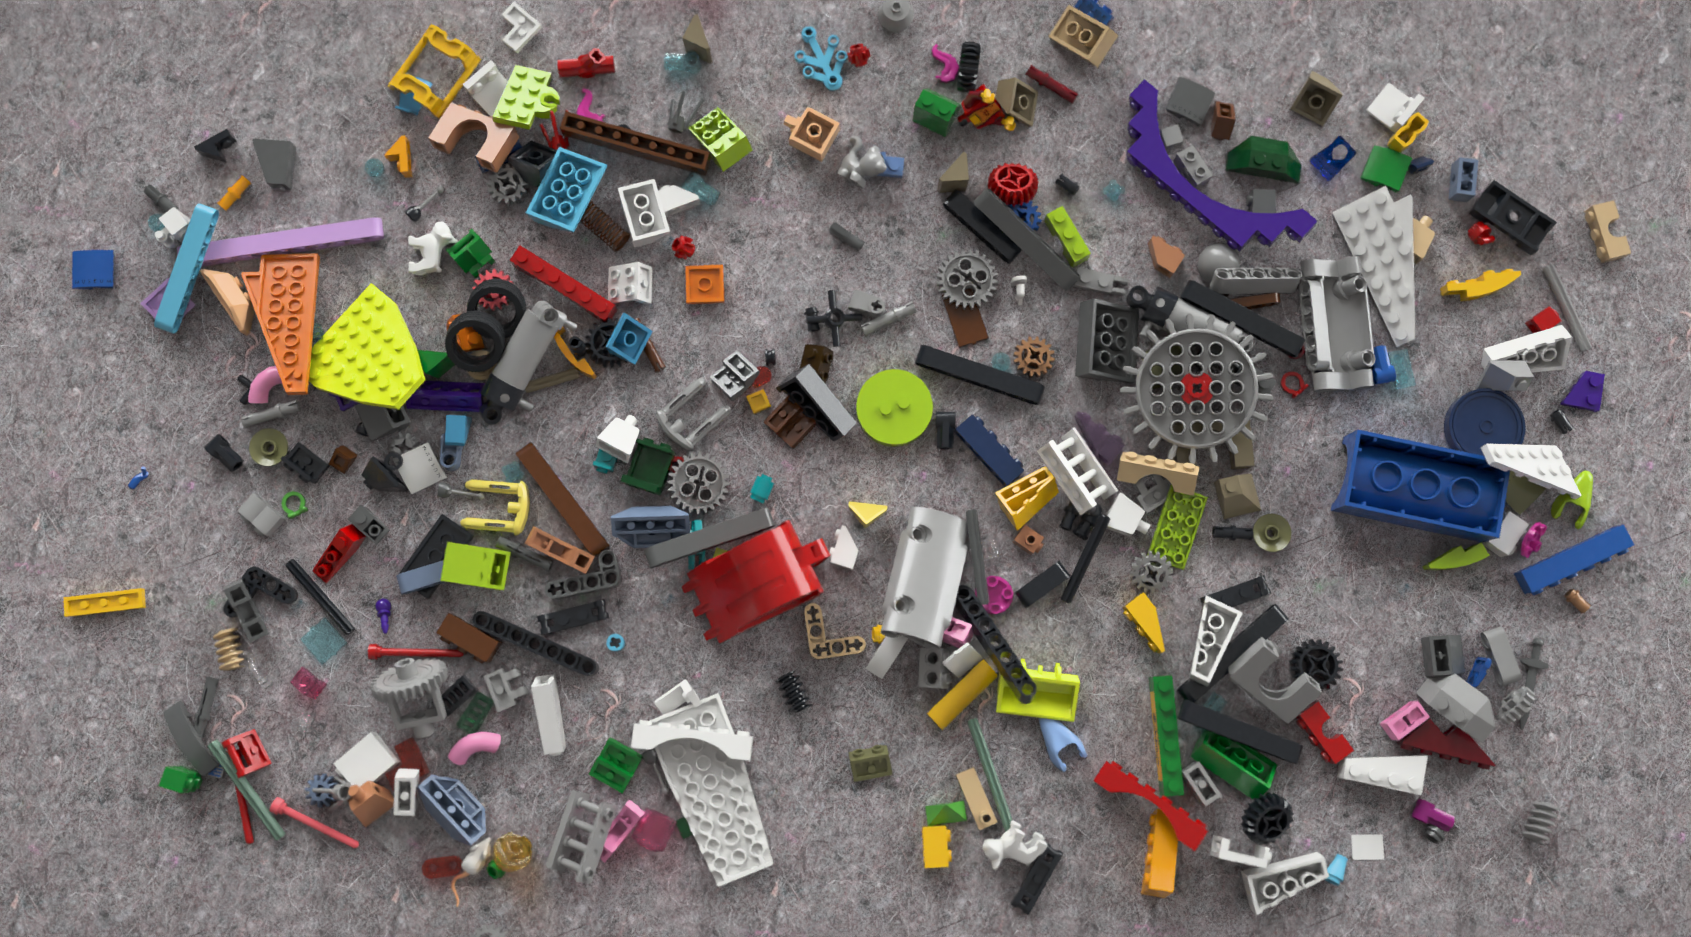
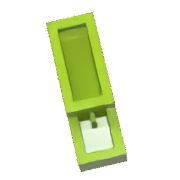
(1458, 557)

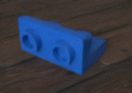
(1094, 10)

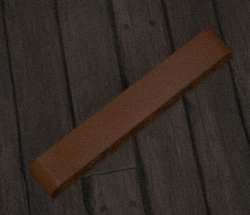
(562, 499)

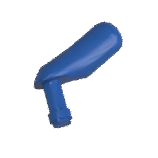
(139, 477)

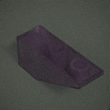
(1101, 443)

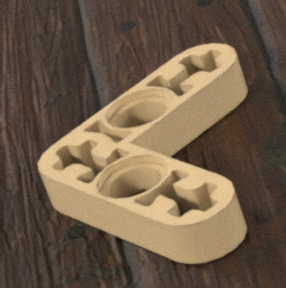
(821, 640)

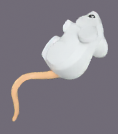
(473, 862)

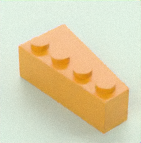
(1160, 857)

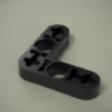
(254, 585)

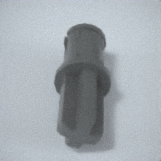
(159, 198)
(846, 236)

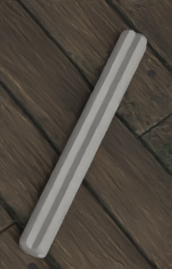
(1567, 307)

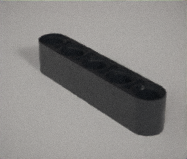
(981, 226)

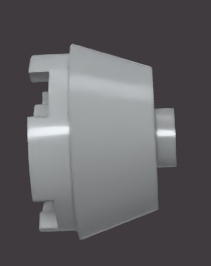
(895, 15)

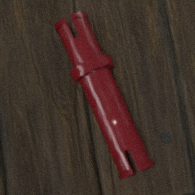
(1053, 85)

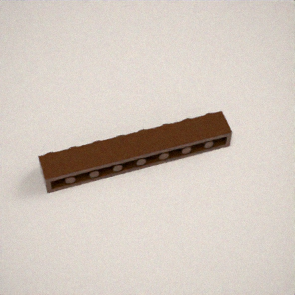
(635, 143)

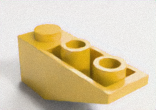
(1145, 617)

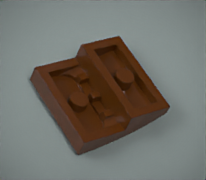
(789, 423)

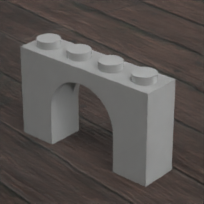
(1283, 703)

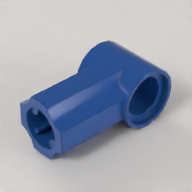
(1381, 369)

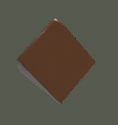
(342, 459)

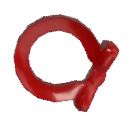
(1301, 384)

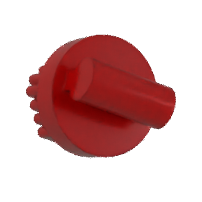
(1480, 234)

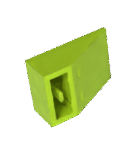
(721, 138)
(475, 566)

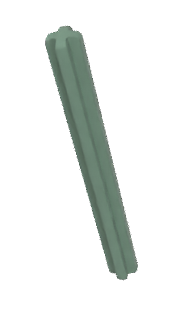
(990, 773)
(246, 790)

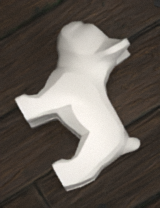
(430, 248)
(1012, 846)

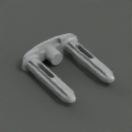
(673, 431)

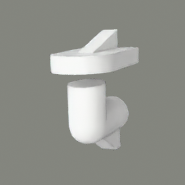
(1019, 282)

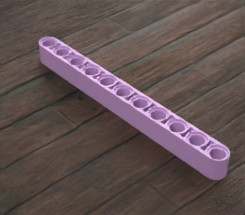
(293, 241)

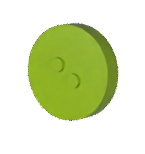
(894, 407)

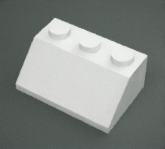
(643, 212)

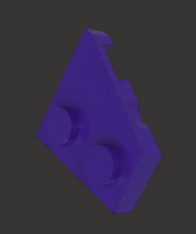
(1586, 392)

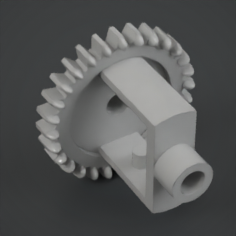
(408, 680)

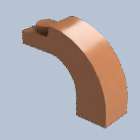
(559, 550)

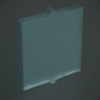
(323, 641)

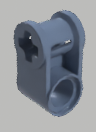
(450, 451)

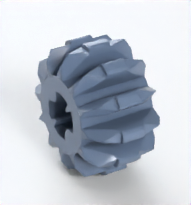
(321, 782)

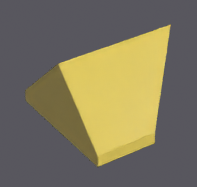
(866, 512)

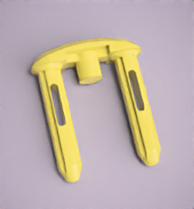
(520, 508)

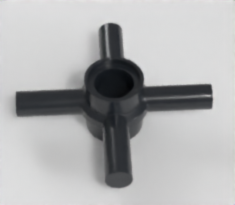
(838, 313)

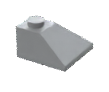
(1506, 376)

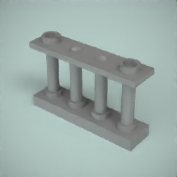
(567, 832)

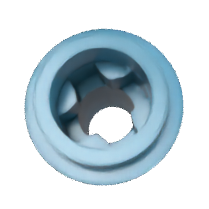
(1336, 870)

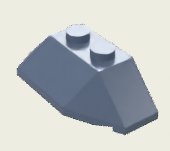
(649, 525)
(453, 808)

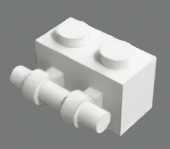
(175, 228)

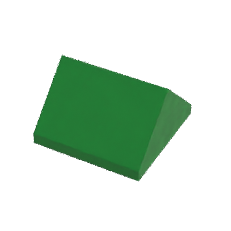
(435, 363)

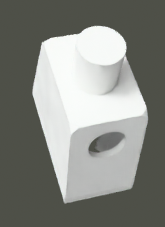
(619, 438)
(1126, 516)

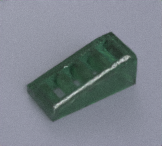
(469, 710)

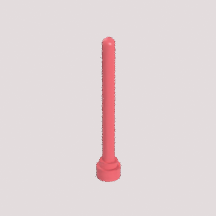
(280, 807)

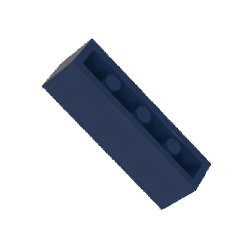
(989, 450)

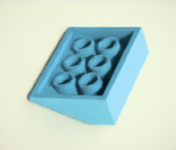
(565, 190)

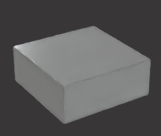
(1171, 136)

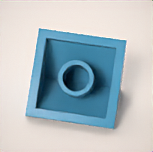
(628, 339)

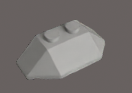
(1459, 704)

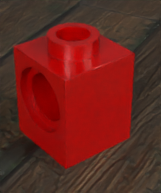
(1543, 320)

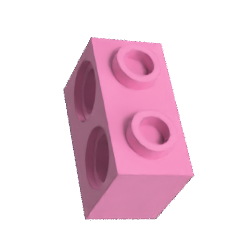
(958, 633)
(1404, 720)

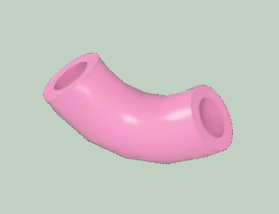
(263, 384)
(474, 743)

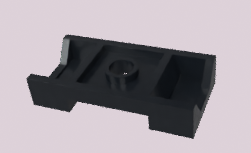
(1495, 208)

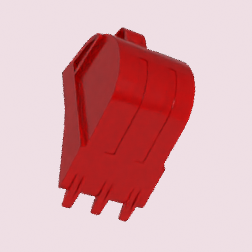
(756, 581)

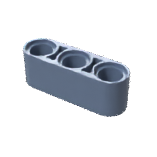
(420, 578)

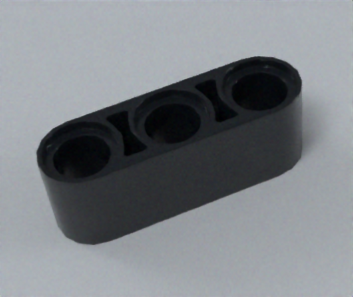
(1042, 584)

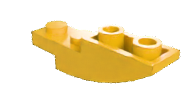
(1482, 286)

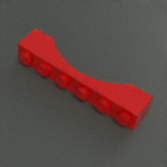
(563, 284)
(1115, 781)

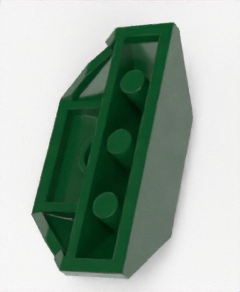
(1265, 159)

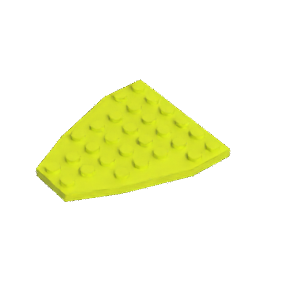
(368, 354)

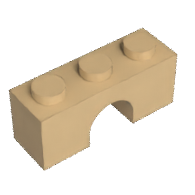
(1608, 246)

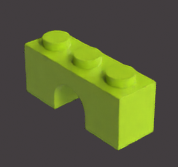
(1073, 245)

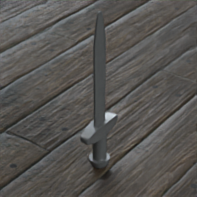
(1533, 663)

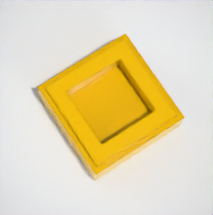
(758, 401)

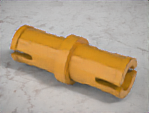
(234, 193)

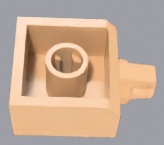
(812, 122)

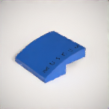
(92, 269)

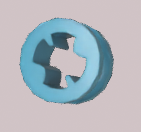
(614, 648)

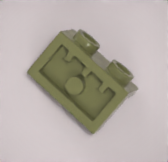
(870, 763)

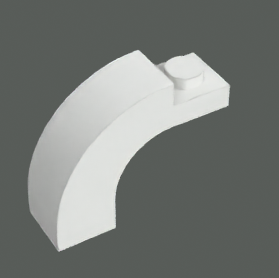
(885, 655)

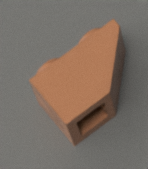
(1164, 257)

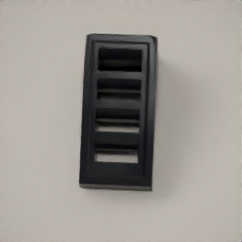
(471, 690)

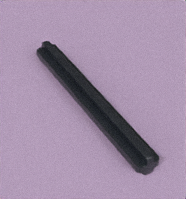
(1085, 558)
(320, 597)

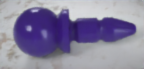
(383, 608)

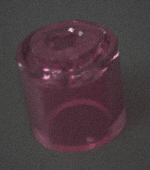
(654, 830)

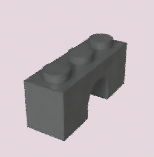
(246, 610)

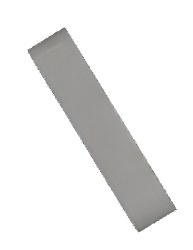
(1255, 280)

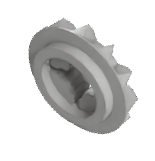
(400, 439)

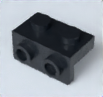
(305, 463)

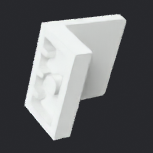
(486, 87)
(1393, 107)
(630, 283)

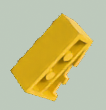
(1027, 496)

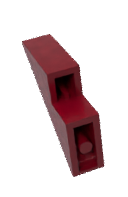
(1449, 745)

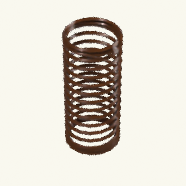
(625, 235)

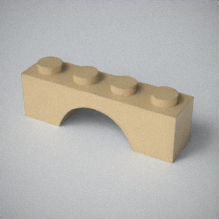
(1181, 475)

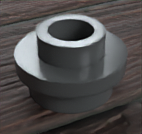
(1434, 834)

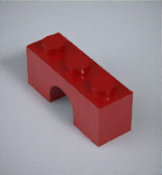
(1332, 748)

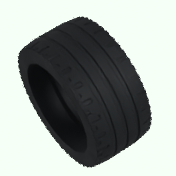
(504, 288)
(471, 362)

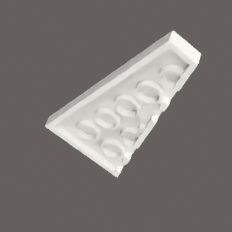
(1537, 462)

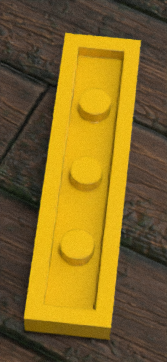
(104, 602)

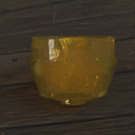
(512, 852)

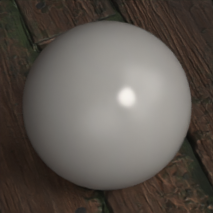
(1214, 257)

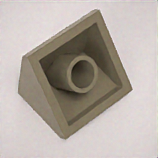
(696, 41)
(955, 177)

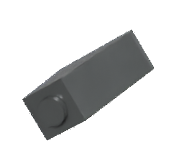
(277, 162)

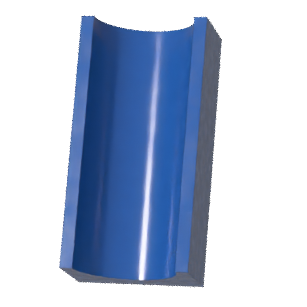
(1422, 487)

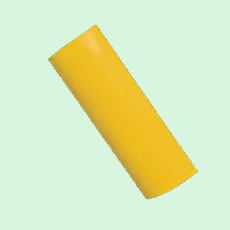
(962, 694)

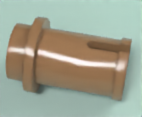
(1573, 597)

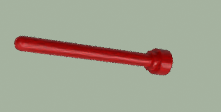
(376, 651)
(244, 813)

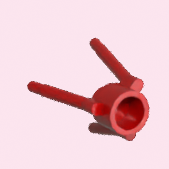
(557, 140)

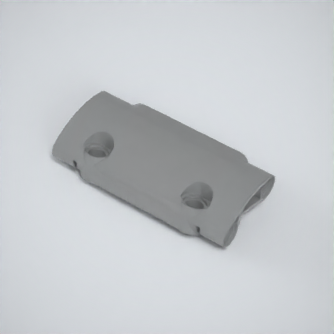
(1336, 324)
(925, 577)

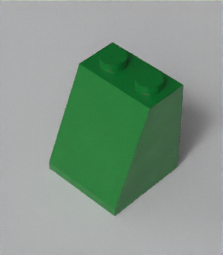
(935, 112)

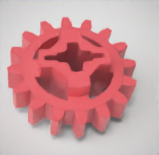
(498, 301)

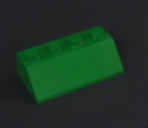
(1235, 763)

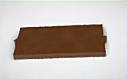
(966, 323)

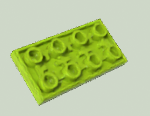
(1177, 526)

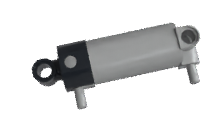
(1166, 305)
(520, 359)

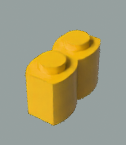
(1408, 132)

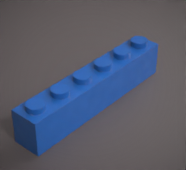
(1573, 559)

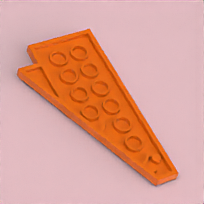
(285, 307)

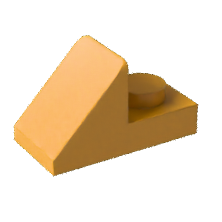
(402, 154)

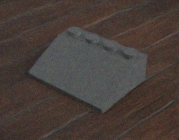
(1106, 341)

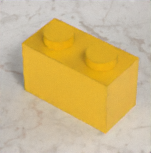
(935, 846)

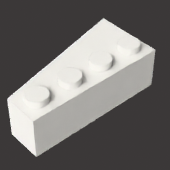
(1390, 772)

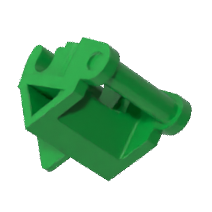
(473, 255)

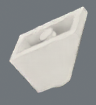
(677, 199)

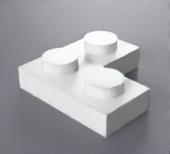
(524, 27)

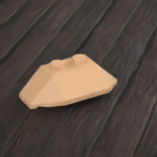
(232, 297)

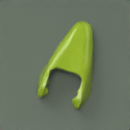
(1584, 483)

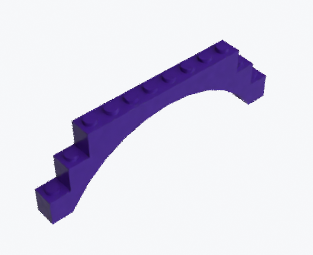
(1232, 224)

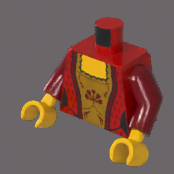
(984, 110)

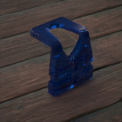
(1324, 159)

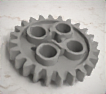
(977, 266)
(715, 488)

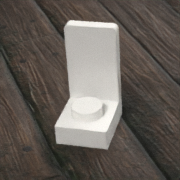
(677, 696)

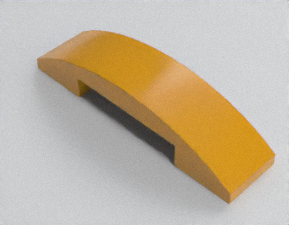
(581, 365)

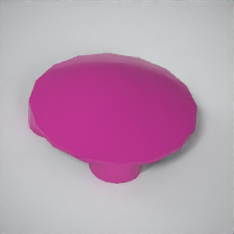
(1531, 539)
(999, 595)

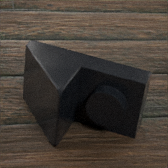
(212, 147)

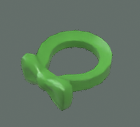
(291, 514)

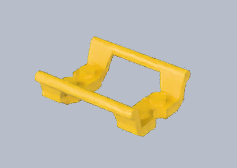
(422, 93)

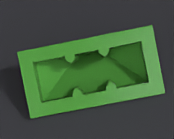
(945, 813)

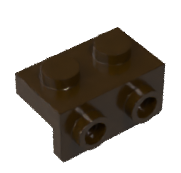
(819, 359)

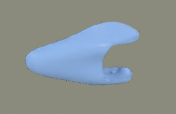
(1057, 737)

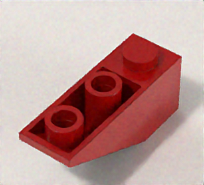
(339, 552)

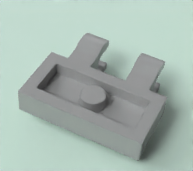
(1154, 496)
(501, 690)

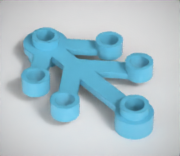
(821, 60)

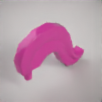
(950, 71)
(583, 108)

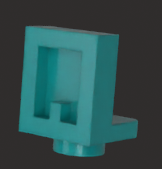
(604, 462)

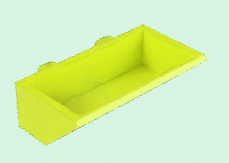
(1054, 697)

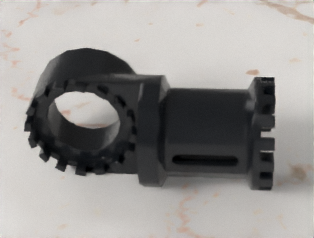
(1087, 523)

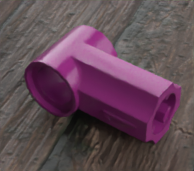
(1428, 813)

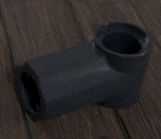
(945, 427)
(221, 450)

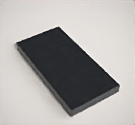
(434, 545)

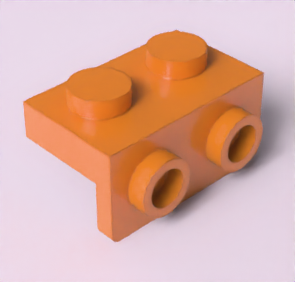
(467, 337)

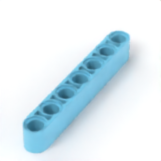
(186, 268)

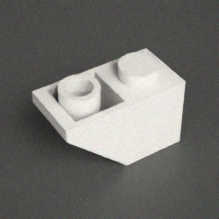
(845, 551)

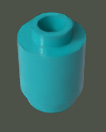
(761, 488)

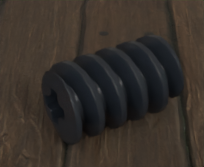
(793, 692)

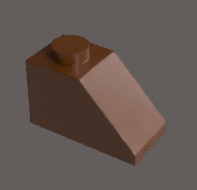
(1222, 120)

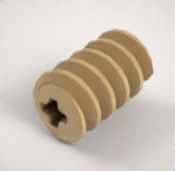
(228, 649)

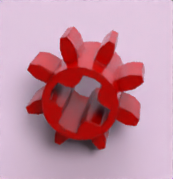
(858, 55)
(683, 247)

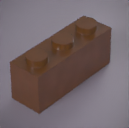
(468, 638)

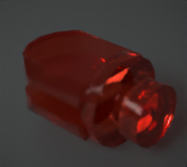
(763, 377)

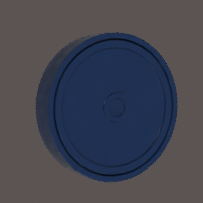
(1483, 419)

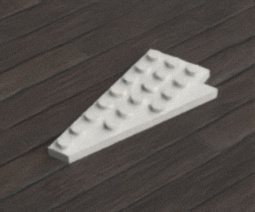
(1384, 241)

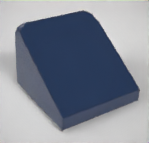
(1420, 164)

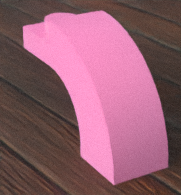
(621, 828)

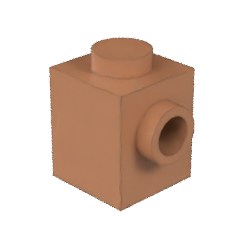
(1028, 540)

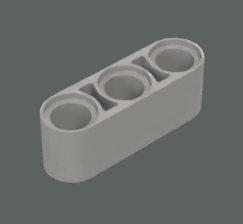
(1501, 654)

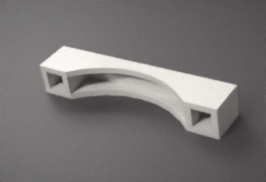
(733, 745)

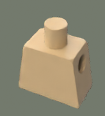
(1422, 237)

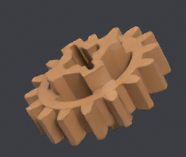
(1037, 363)

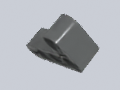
(582, 580)

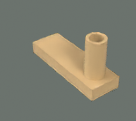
(976, 798)

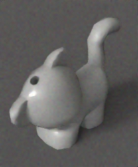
(870, 164)

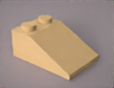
(1083, 35)

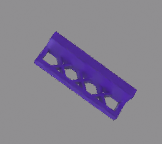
(445, 399)

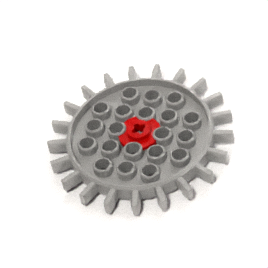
(1231, 422)

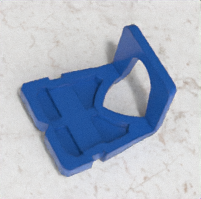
(1478, 671)

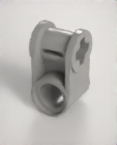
(865, 303)

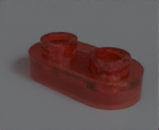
(443, 866)

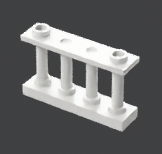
(1066, 476)

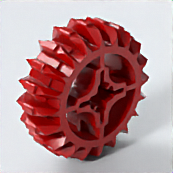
(1013, 183)

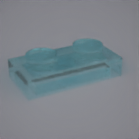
(1403, 368)

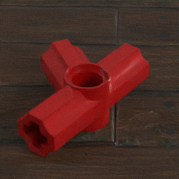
(586, 65)

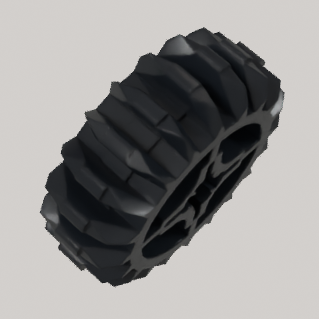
(968, 66)
(597, 354)
(1310, 659)
(1267, 818)

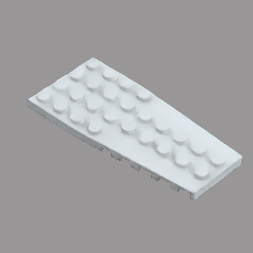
(714, 794)

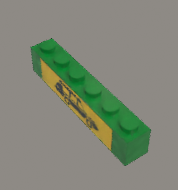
(1166, 736)

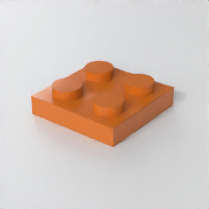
(704, 284)

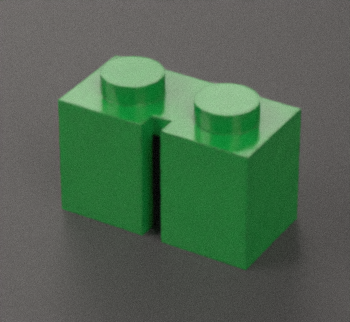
(180, 779)

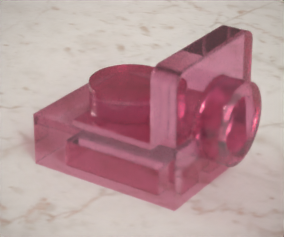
(308, 683)

